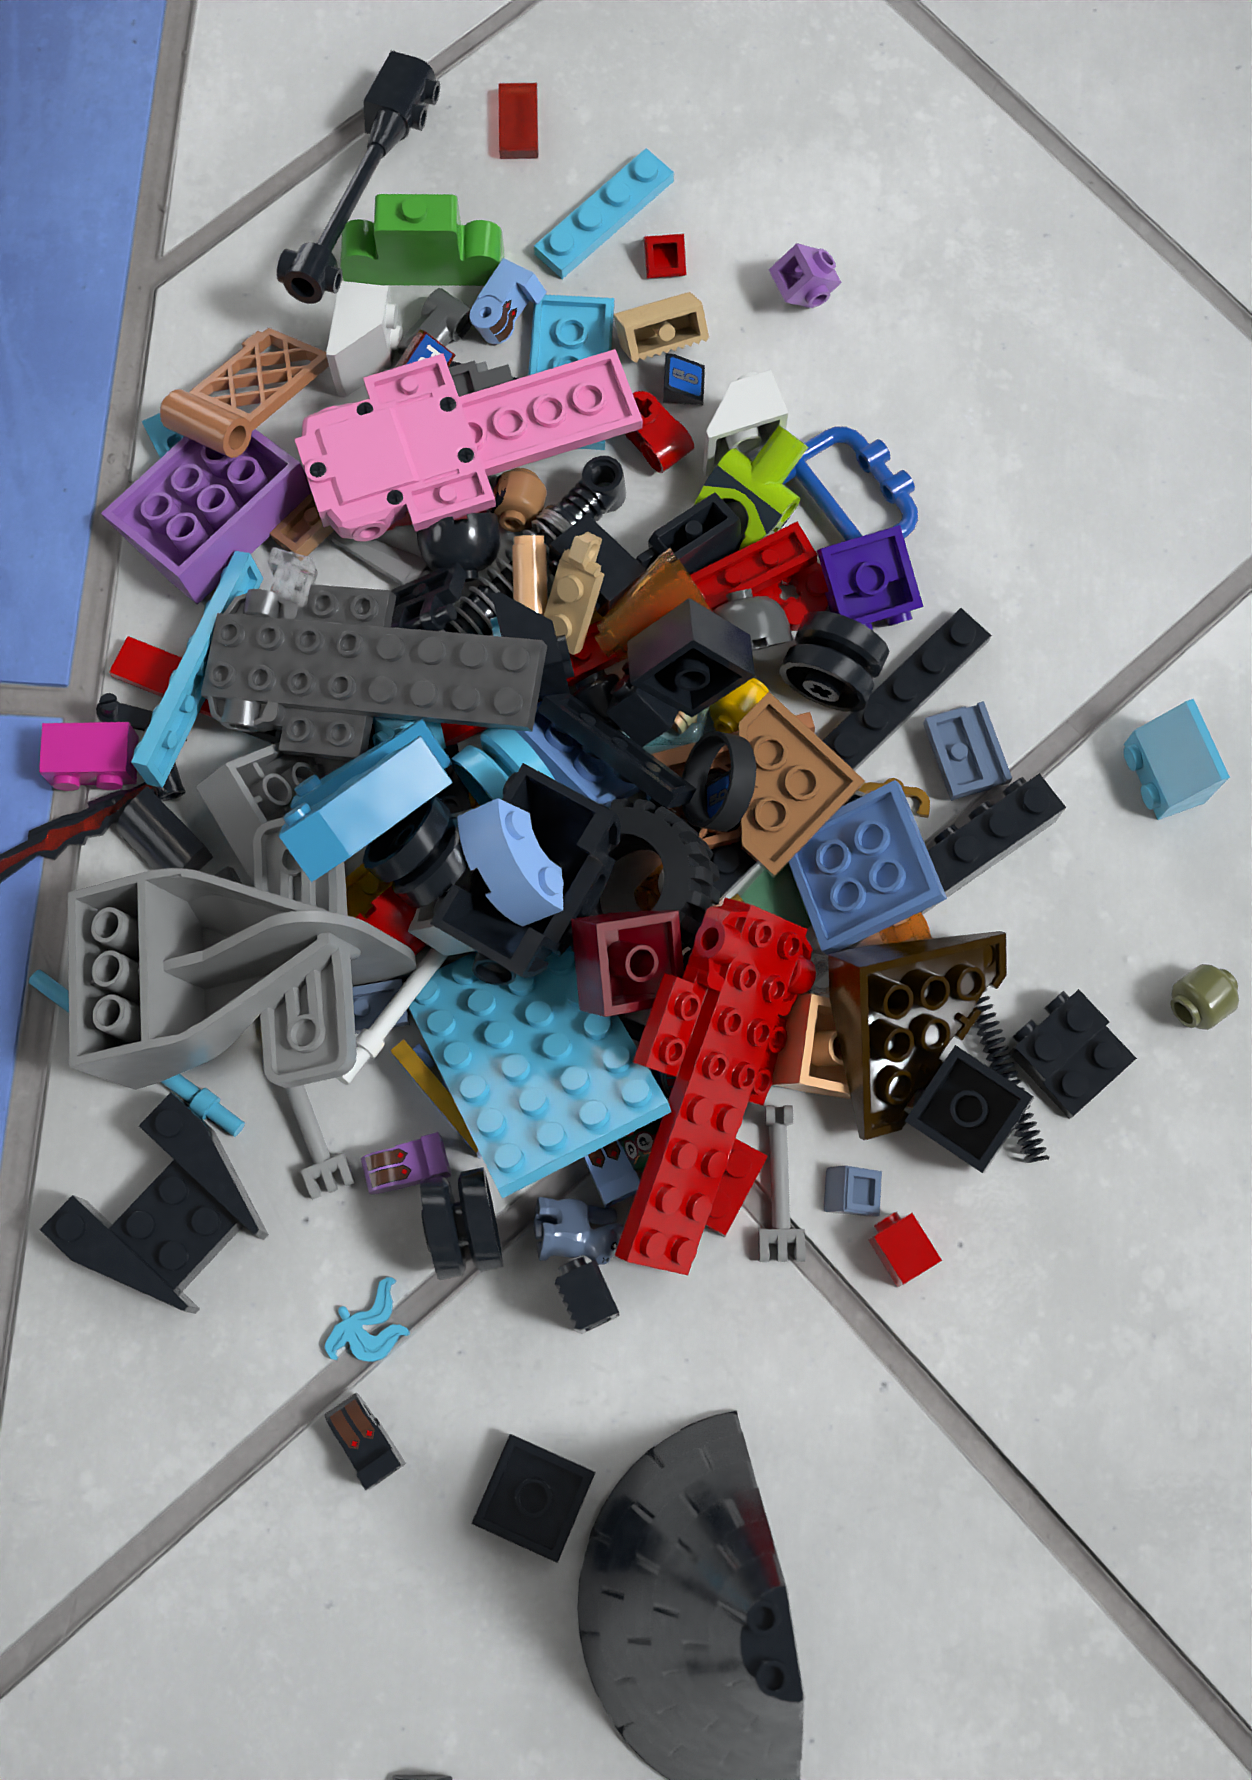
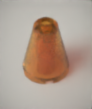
(645, 602)

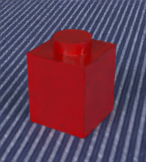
(903, 1248)

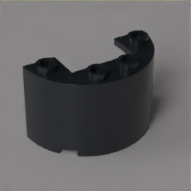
(573, 836)

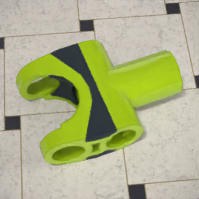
(759, 484)

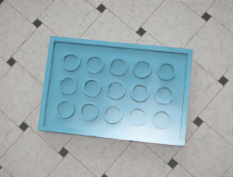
(533, 1069)

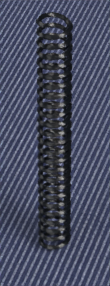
(1000, 1068)

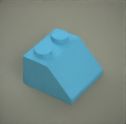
(1175, 761)

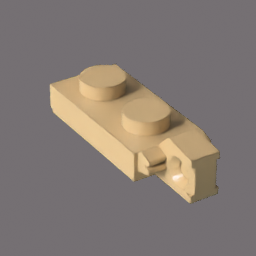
(575, 591)

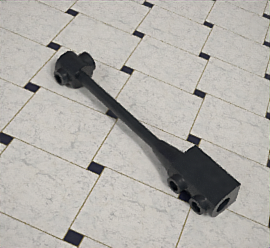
(390, 112)

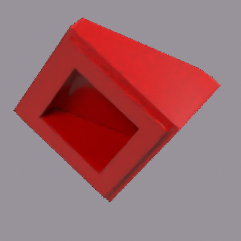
(665, 255)

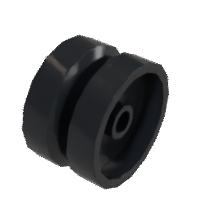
(834, 661)
(419, 854)
(455, 1224)

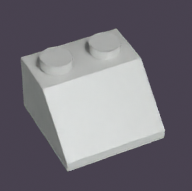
(361, 334)
(745, 418)

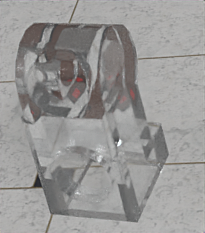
(292, 575)

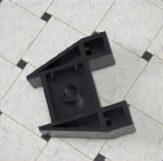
(175, 1221)

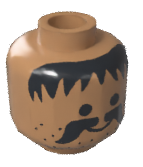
(518, 499)

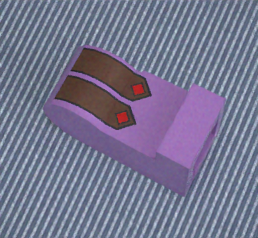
(406, 1164)

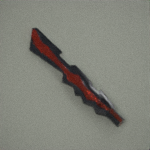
(70, 829)

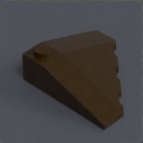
(900, 1011)

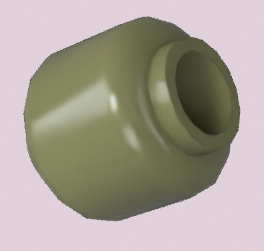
(1204, 997)

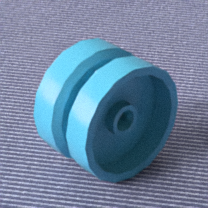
(488, 770)

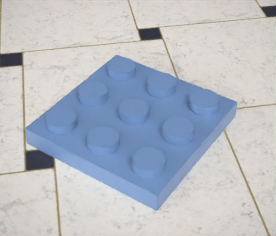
(865, 870)

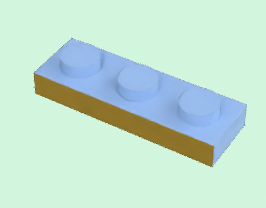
(417, 1065)

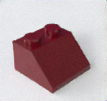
(624, 959)

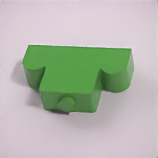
(420, 244)

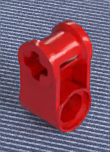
(662, 437)

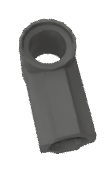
(442, 318)

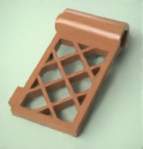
(217, 420)

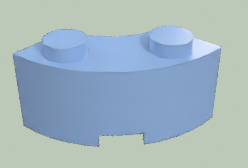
(512, 864)

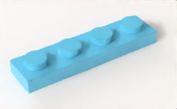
(604, 213)

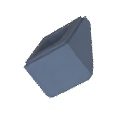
(852, 1191)

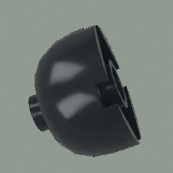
(468, 541)

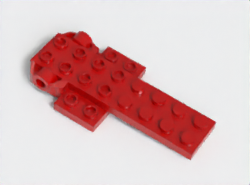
(722, 1044)

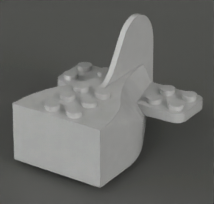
(186, 960)

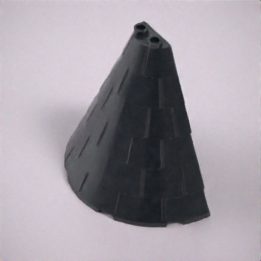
(693, 1614)

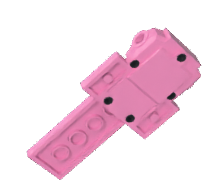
(432, 451)

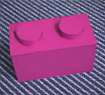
(88, 755)

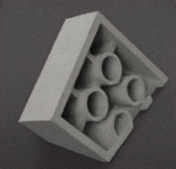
(253, 792)

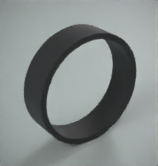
(740, 785)

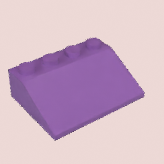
(205, 506)

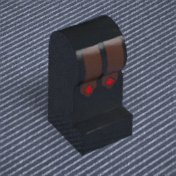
(364, 1441)

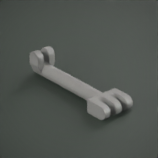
(778, 1119)
(323, 1163)

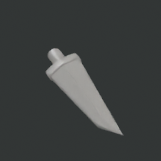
(389, 560)

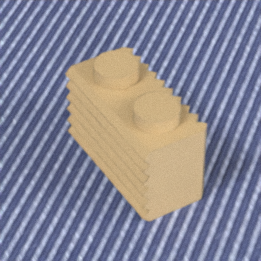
(661, 326)

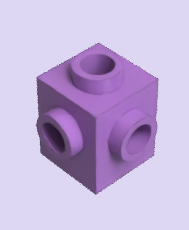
(805, 276)

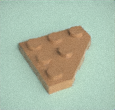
(795, 786)

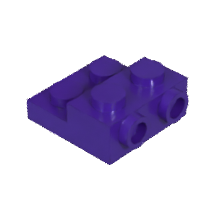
(871, 578)

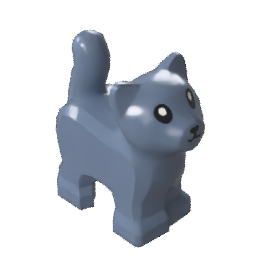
(567, 1230)

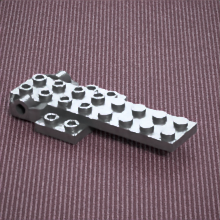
(341, 663)

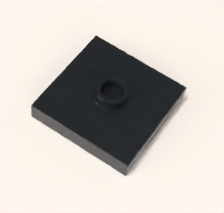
(533, 1498)

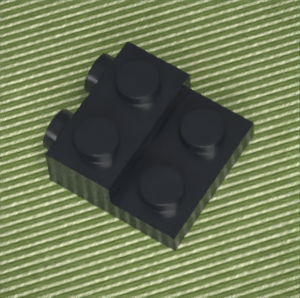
(1071, 1052)

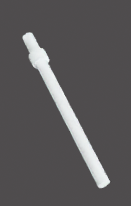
(370, 1040)

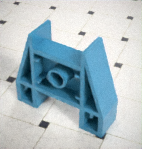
(363, 799)

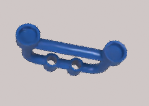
(871, 459)

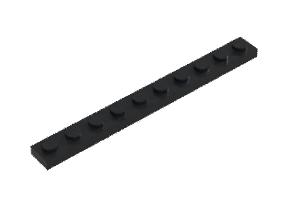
(883, 715)

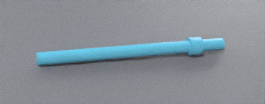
(202, 1101)

